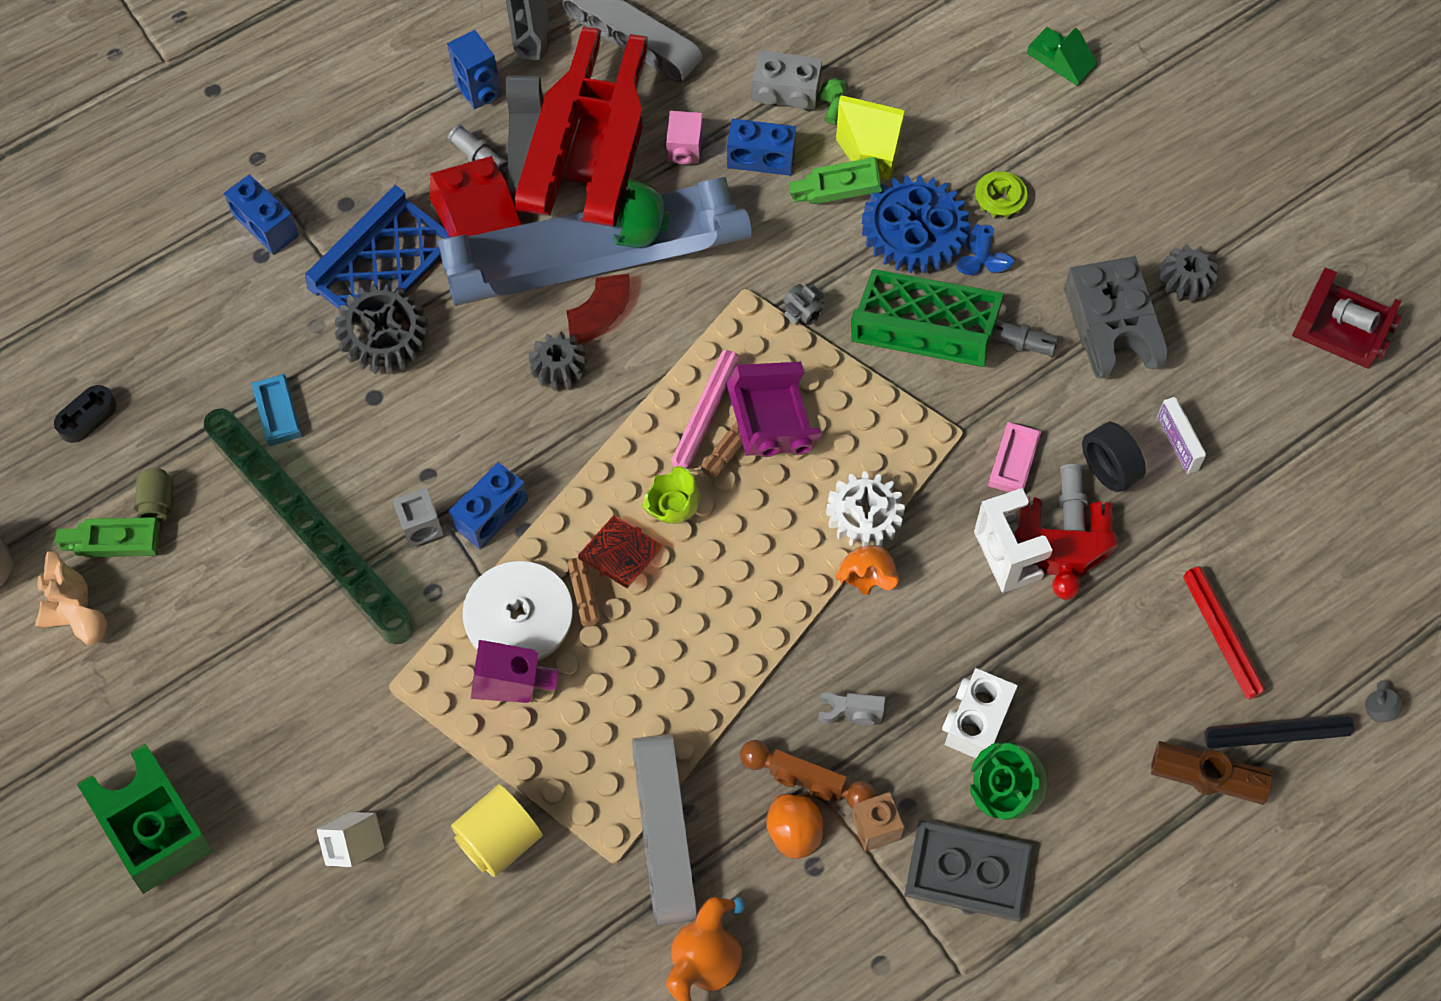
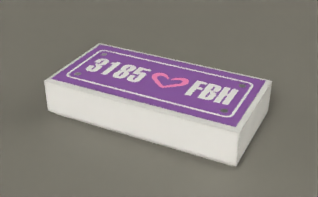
(1181, 435)

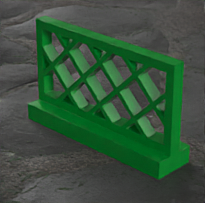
(921, 335)

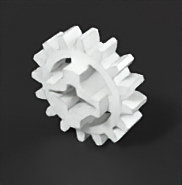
(881, 504)

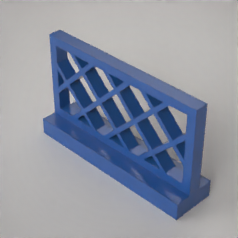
(363, 236)

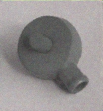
(1383, 703)

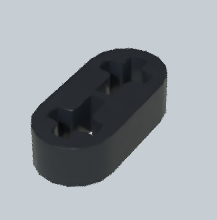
(85, 413)

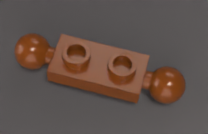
(794, 771)

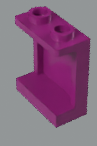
(771, 409)

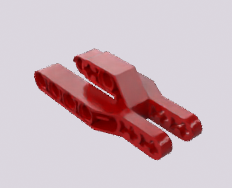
(603, 140)

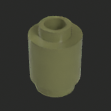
(153, 494)

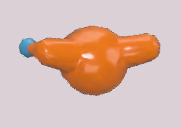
(705, 951)

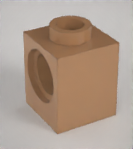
(877, 821)

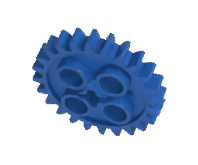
(915, 224)

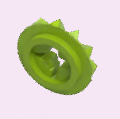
(1001, 183)

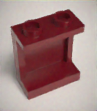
(1345, 340)

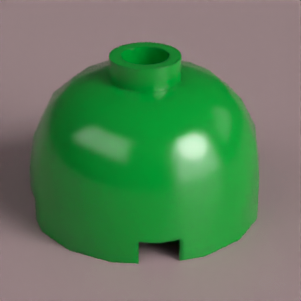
(641, 216)
(1008, 781)

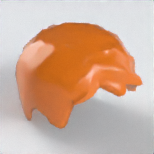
(867, 568)
(795, 825)

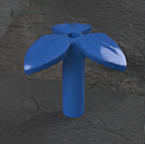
(979, 244)

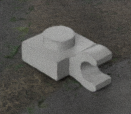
(861, 709)

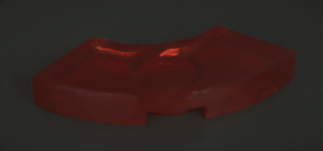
(601, 309)

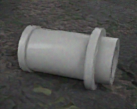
(1355, 315)

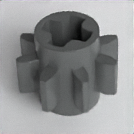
(804, 304)

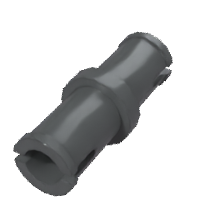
(1025, 338)

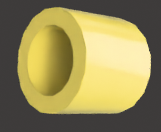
(495, 831)

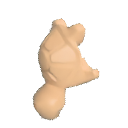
(68, 601)

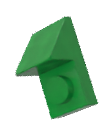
(1063, 55)

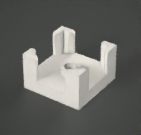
(1008, 560)

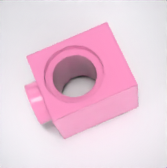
(684, 137)

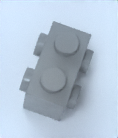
(786, 80)

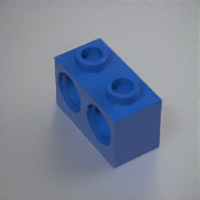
(474, 69)
(761, 147)
(261, 214)
(488, 505)

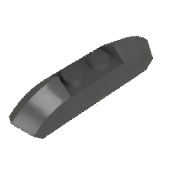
(529, 27)

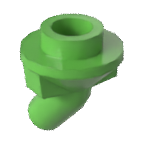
(831, 93)

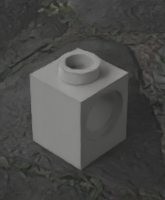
(417, 517)

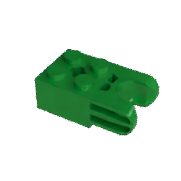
(147, 823)

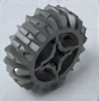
(360, 313)

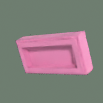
(1014, 457)

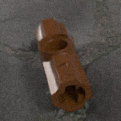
(1234, 777)

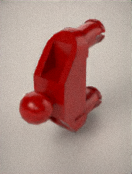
(1073, 551)

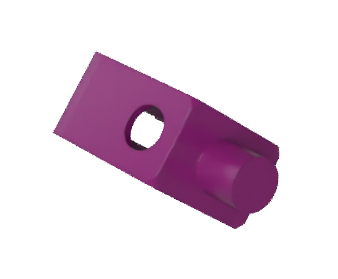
(509, 673)

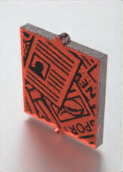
(620, 551)

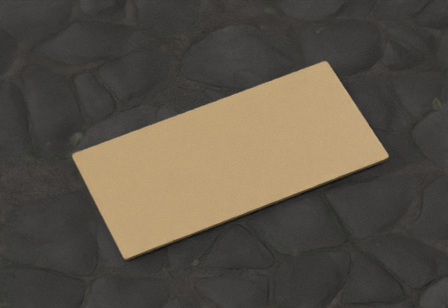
(710, 607)

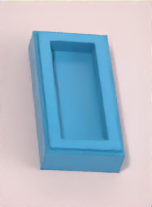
(276, 410)

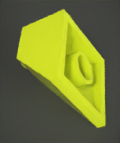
(869, 132)

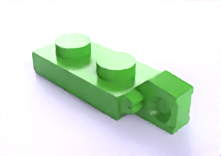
(838, 182)
(111, 537)

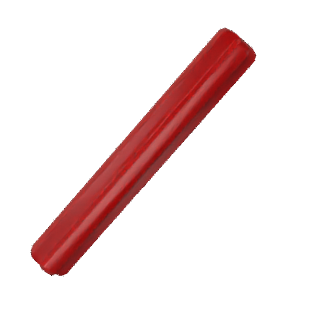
(1224, 633)

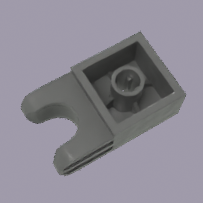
(1114, 313)

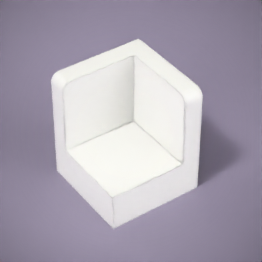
(350, 839)

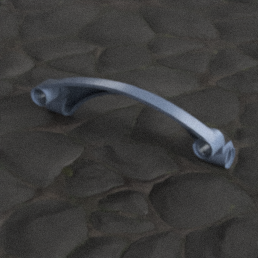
(570, 249)

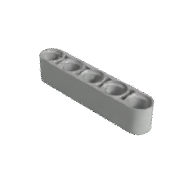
(617, 19)
(664, 830)

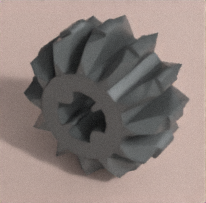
(1189, 273)
(570, 358)

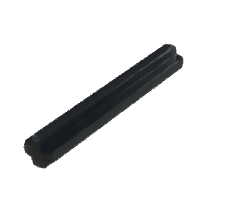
(1279, 731)

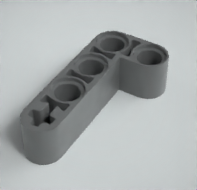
(524, 106)

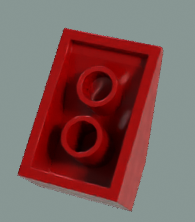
(472, 198)

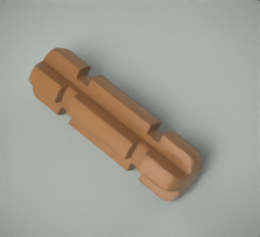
(723, 453)
(584, 592)

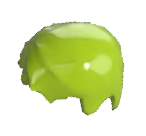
(673, 496)

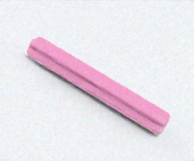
(705, 410)

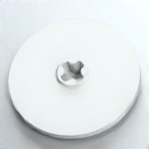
(515, 585)

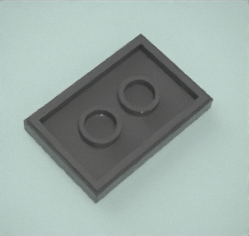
(968, 870)

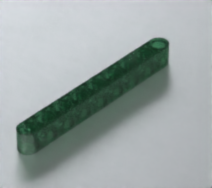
(315, 537)

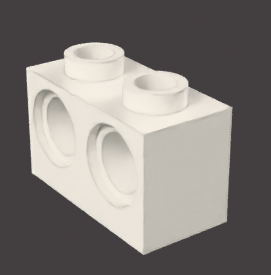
(984, 716)

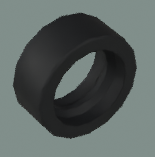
(1114, 456)

